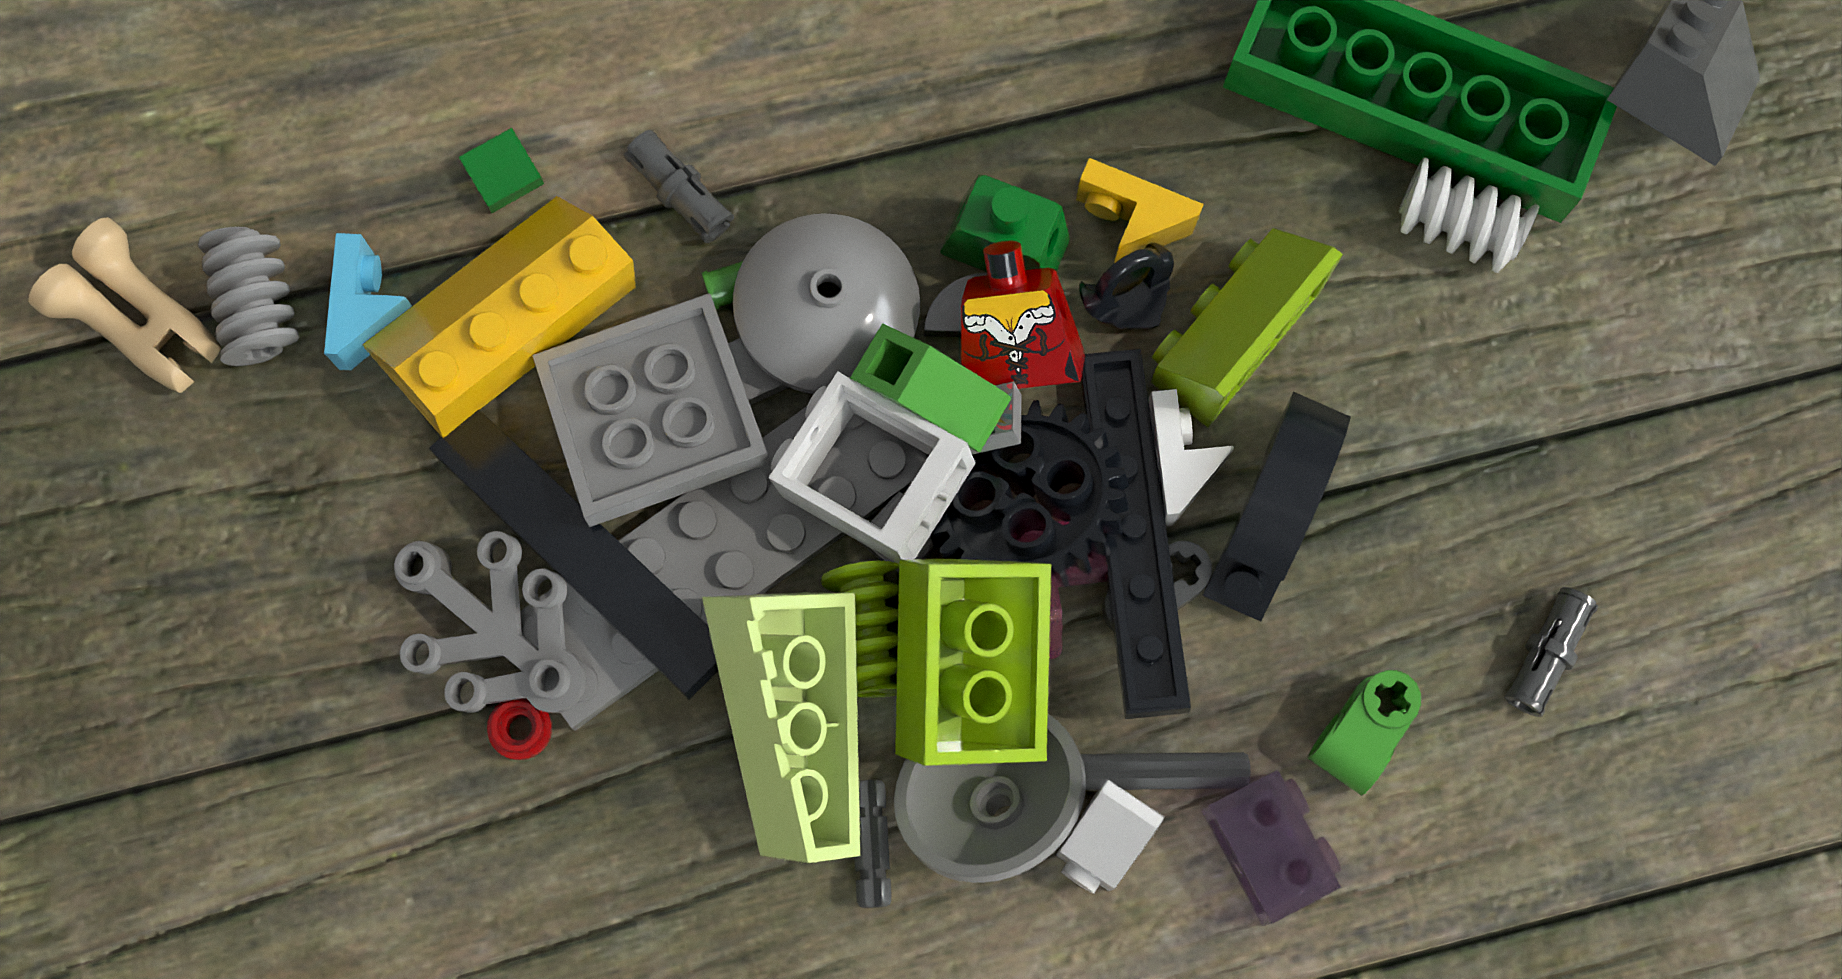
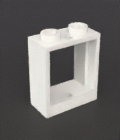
(924, 500)

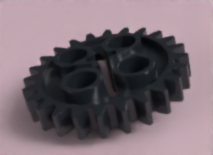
(1059, 456)

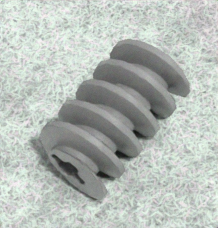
(245, 295)

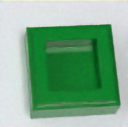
(501, 170)

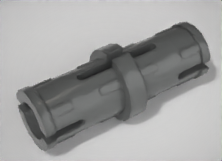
(678, 186)
(1551, 651)

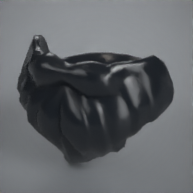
(1132, 289)

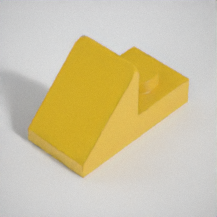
(1152, 211)

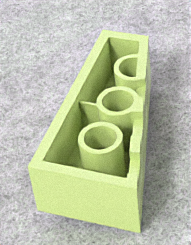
(793, 717)

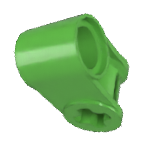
(1360, 738)

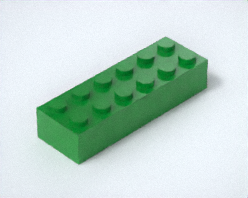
(1428, 93)

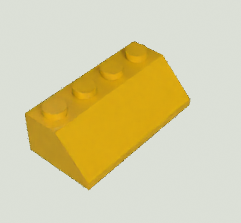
(501, 309)

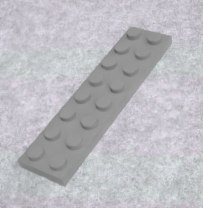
(730, 543)

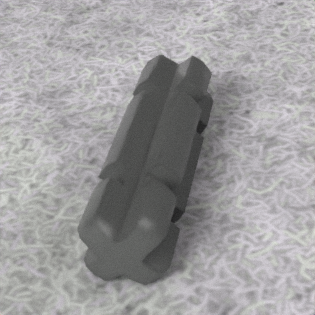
(873, 888)

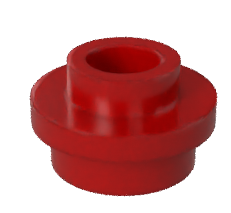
(499, 729)

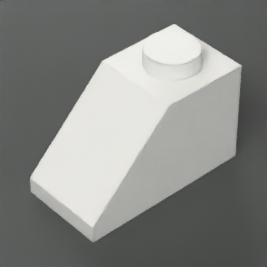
(1107, 838)

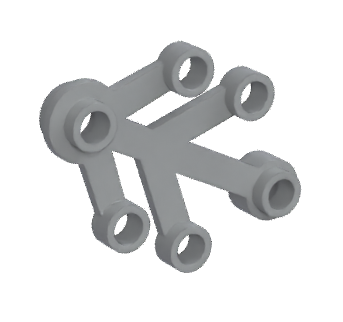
(496, 630)

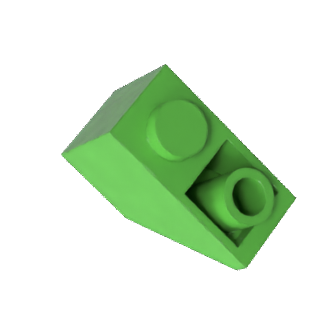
(931, 386)

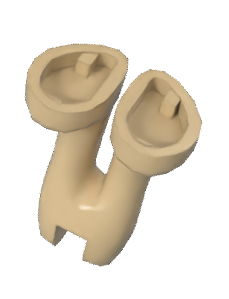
(105, 255)

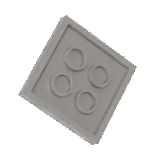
(650, 410)

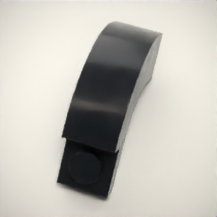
(1279, 506)

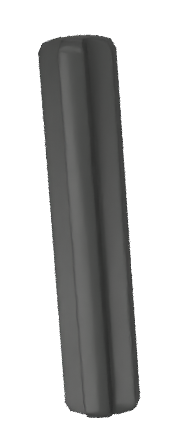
(1168, 770)

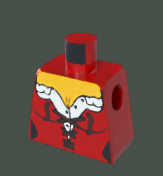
(1018, 323)

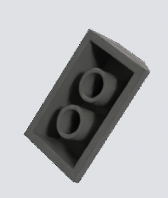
(1692, 74)

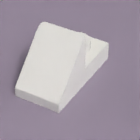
(1180, 471)

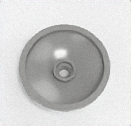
(811, 337)
(951, 811)

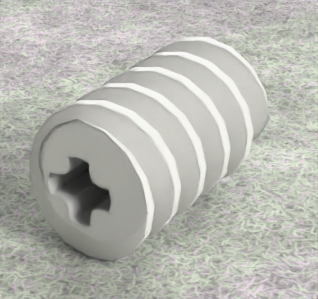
(1464, 216)

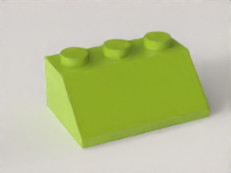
(1242, 320)
(972, 661)

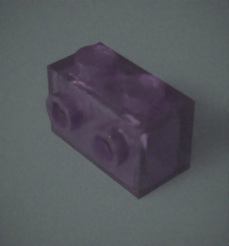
(1273, 847)

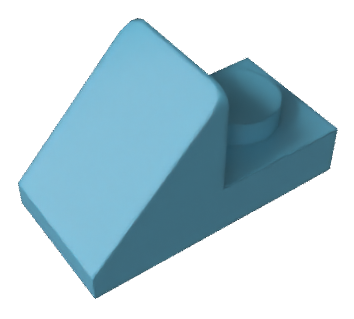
(352, 310)

